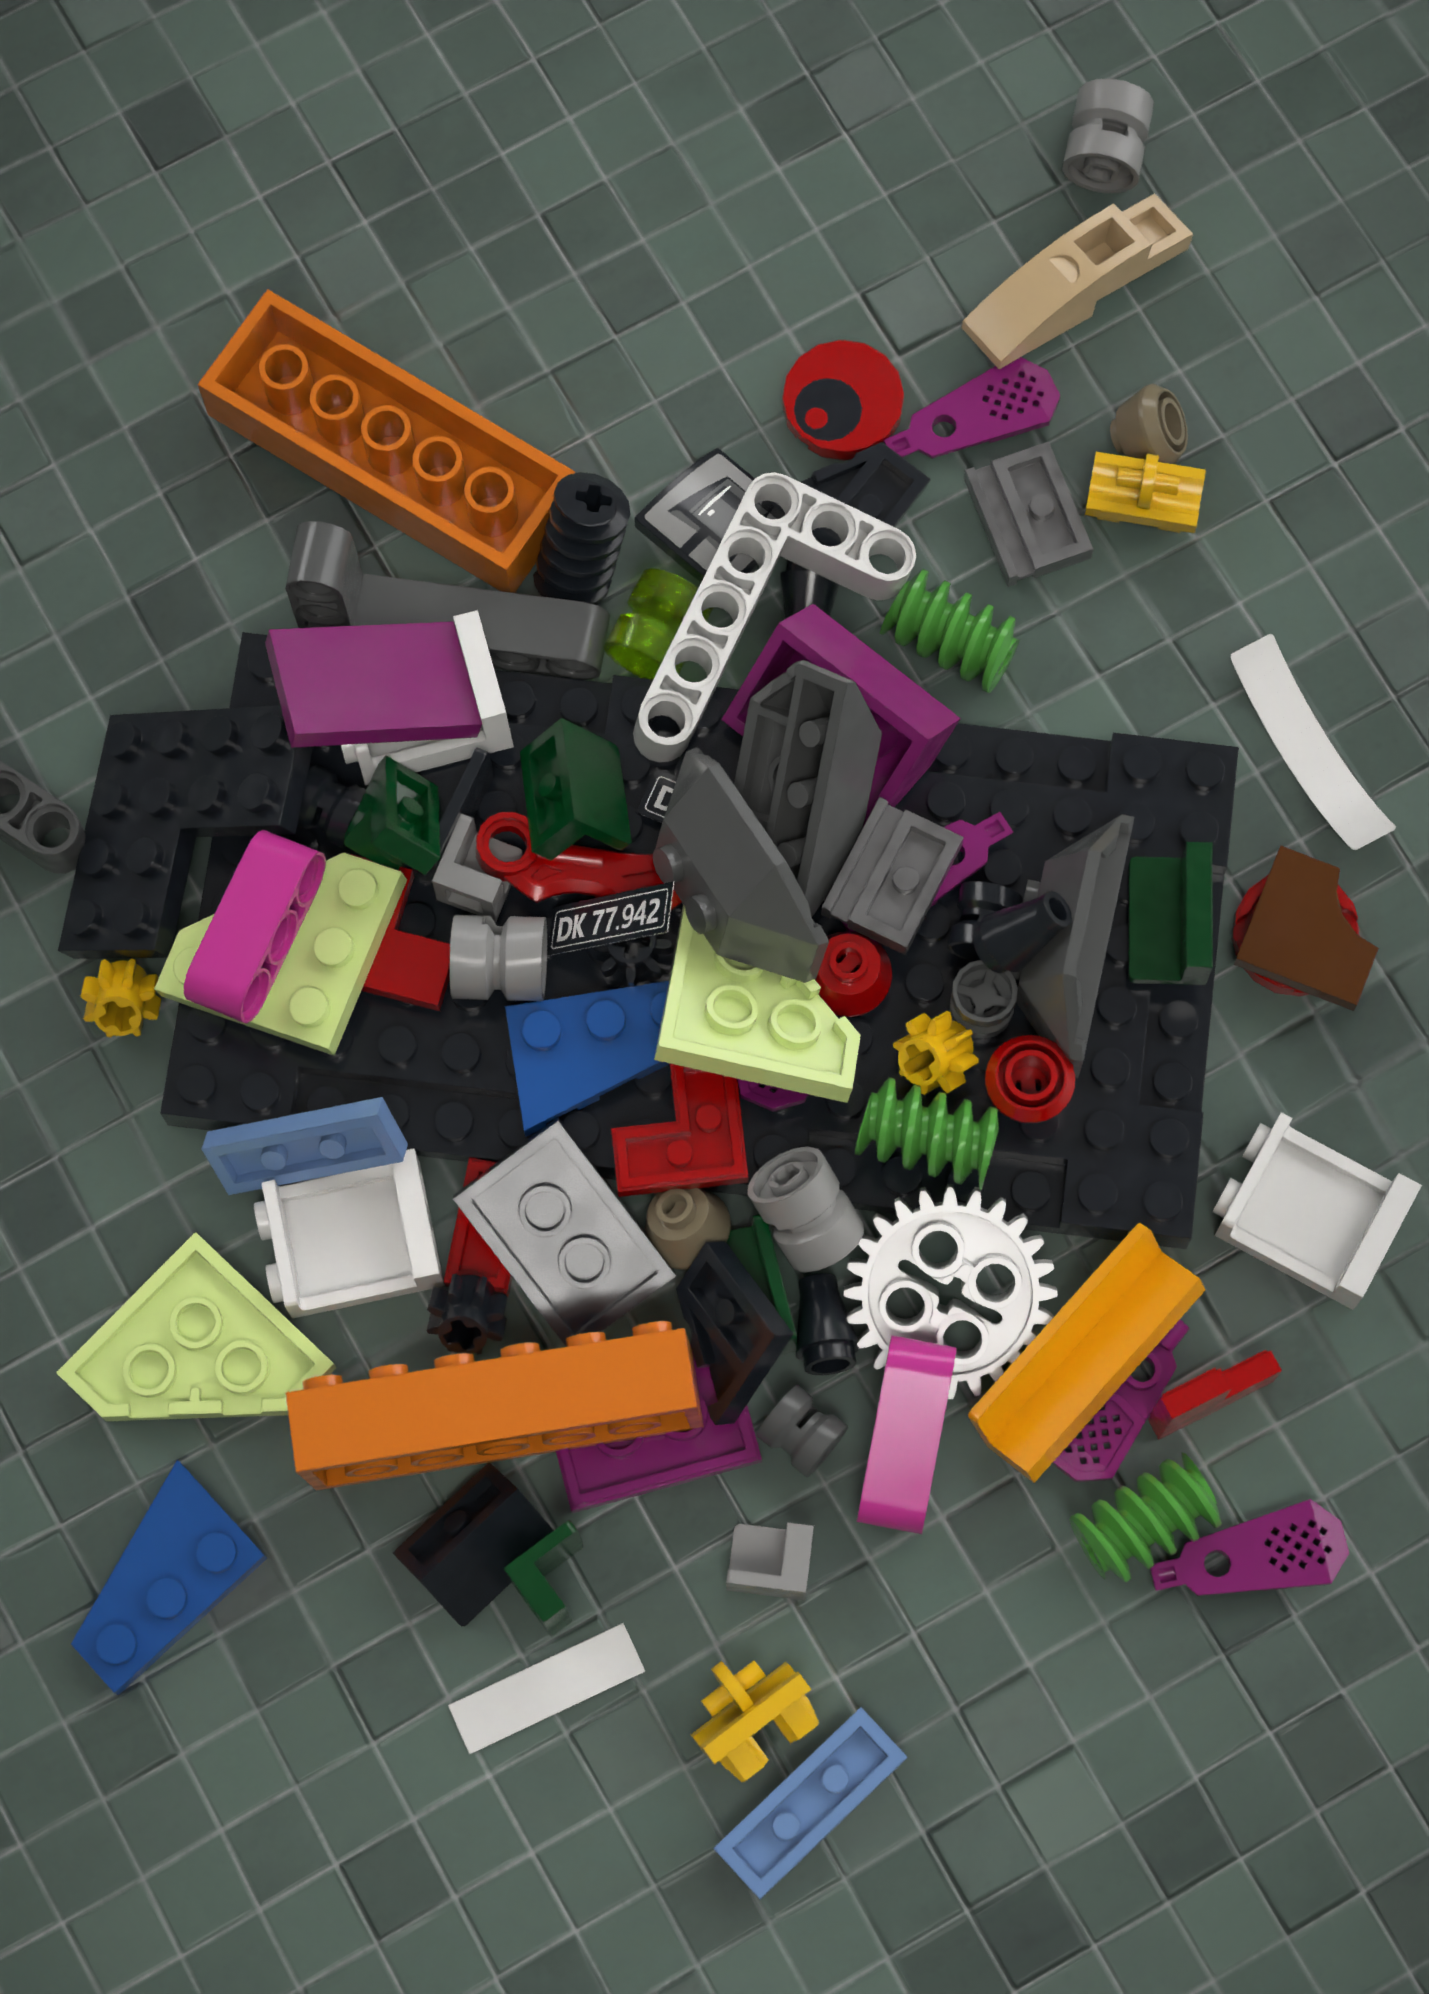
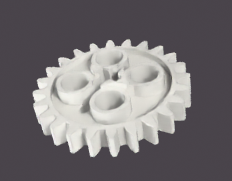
(981, 1241)

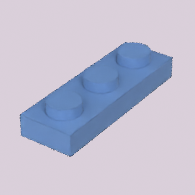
(305, 1146)
(810, 1803)

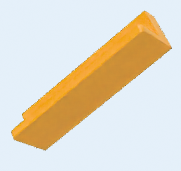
(1085, 1354)

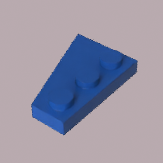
(582, 1048)
(166, 1581)

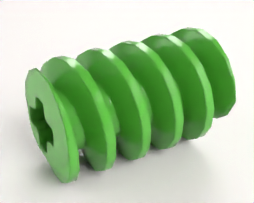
(952, 630)
(928, 1132)
(1146, 1518)

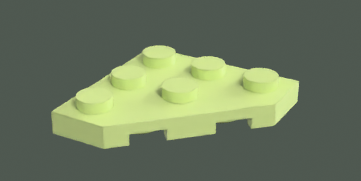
(326, 961)
(753, 1024)
(194, 1348)

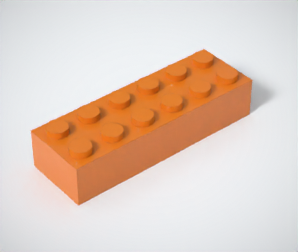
(385, 441)
(494, 1407)

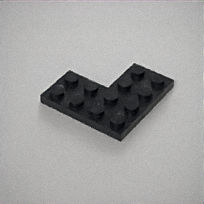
(153, 794)

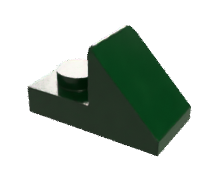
(397, 819)

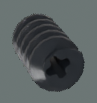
(582, 539)

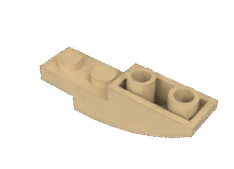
(1071, 275)

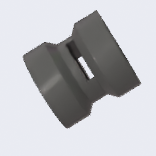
(984, 990)
(802, 1431)

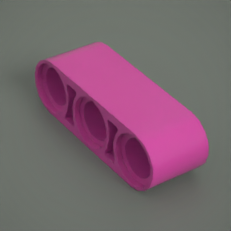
(254, 926)
(906, 1434)

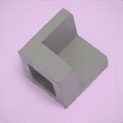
(462, 881)
(770, 1560)

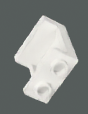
(428, 754)
(1313, 1212)
(349, 1238)

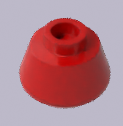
(849, 991)
(1029, 1061)

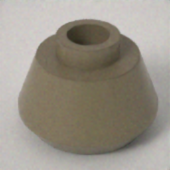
(1150, 424)
(684, 1221)

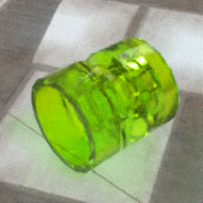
(657, 610)

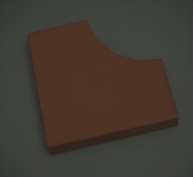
(1302, 934)

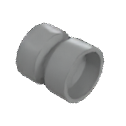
(1108, 136)
(498, 957)
(808, 1211)

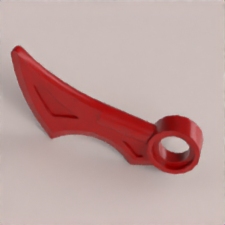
(573, 871)

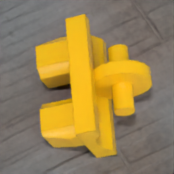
(1145, 492)
(775, 1698)

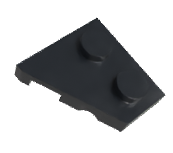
(871, 482)
(730, 1327)

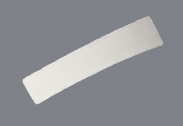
(1306, 745)

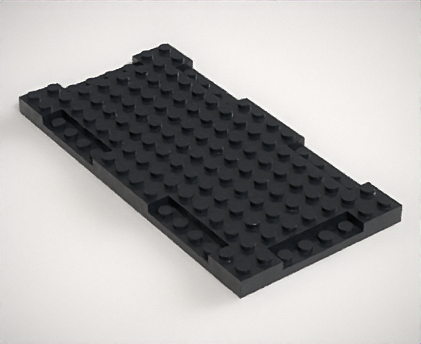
(1095, 1170)

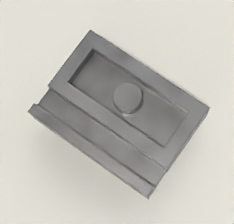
(1028, 514)
(892, 876)

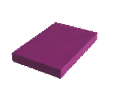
(372, 684)
(653, 1463)

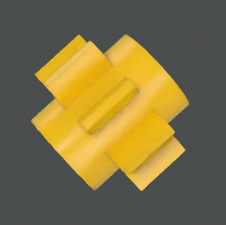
(120, 998)
(935, 1052)

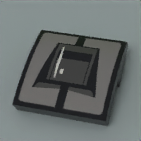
(696, 511)

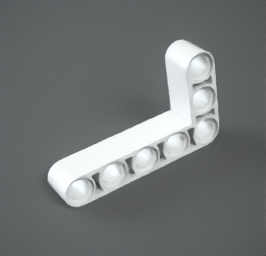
(740, 592)

